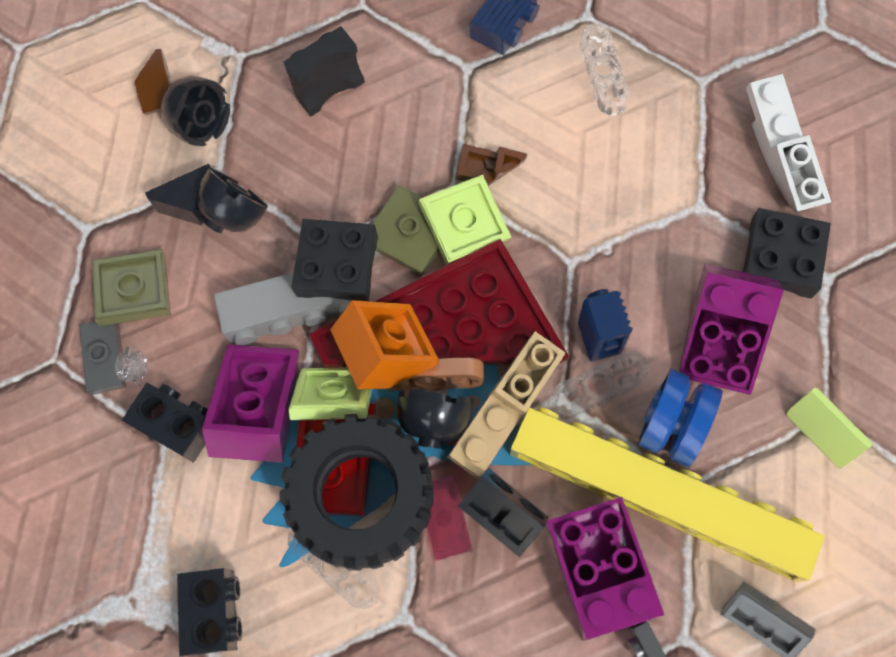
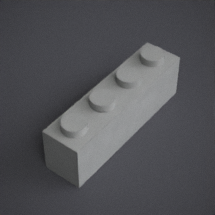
(270, 309)

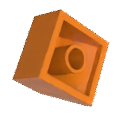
(382, 343)

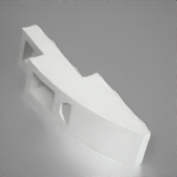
(785, 150)

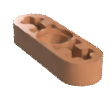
(447, 374)

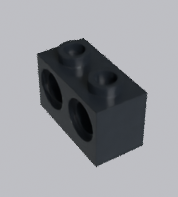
(168, 425)
(504, 512)
(197, 613)

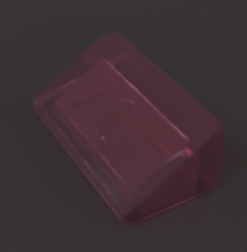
(447, 521)

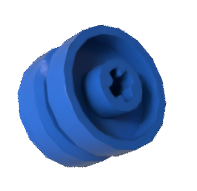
(684, 419)

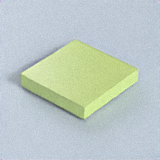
(463, 219)
(327, 395)

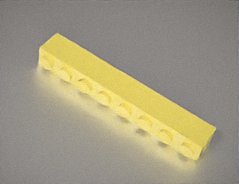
(668, 495)

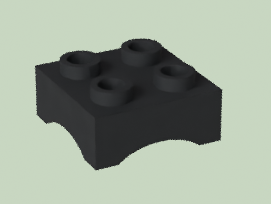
(324, 69)
(788, 250)
(334, 260)

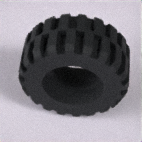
(321, 456)

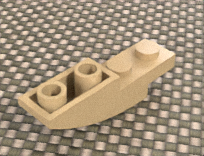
(506, 405)

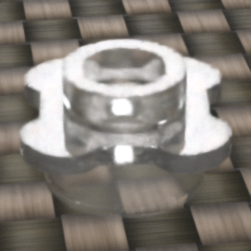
(131, 366)

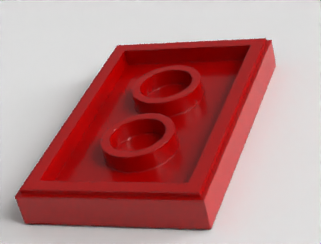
(347, 485)

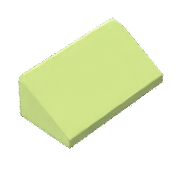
(828, 428)

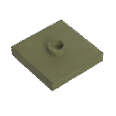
(405, 232)
(130, 287)

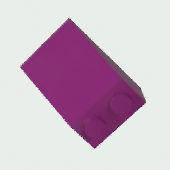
(251, 404)

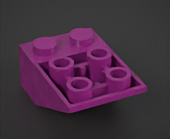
(729, 328)
(603, 569)

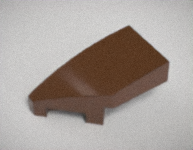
(153, 83)
(492, 165)

